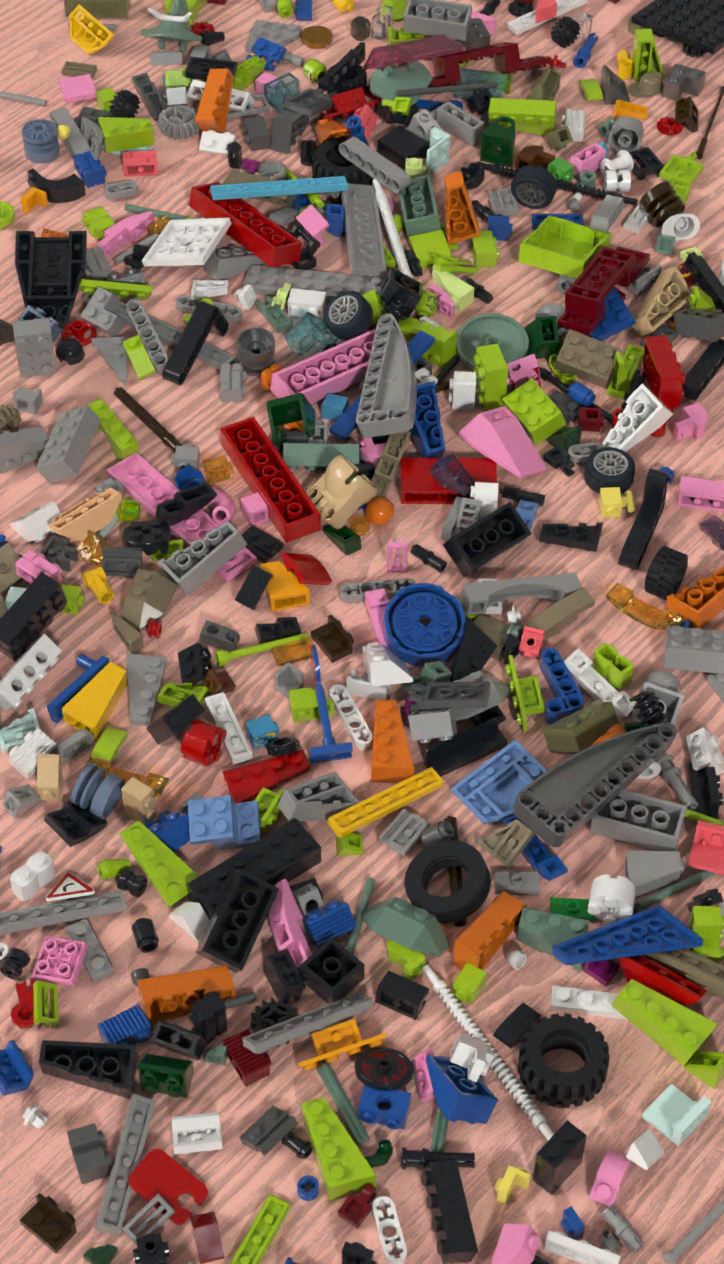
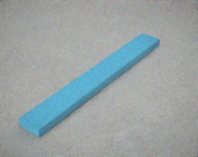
(277, 188)

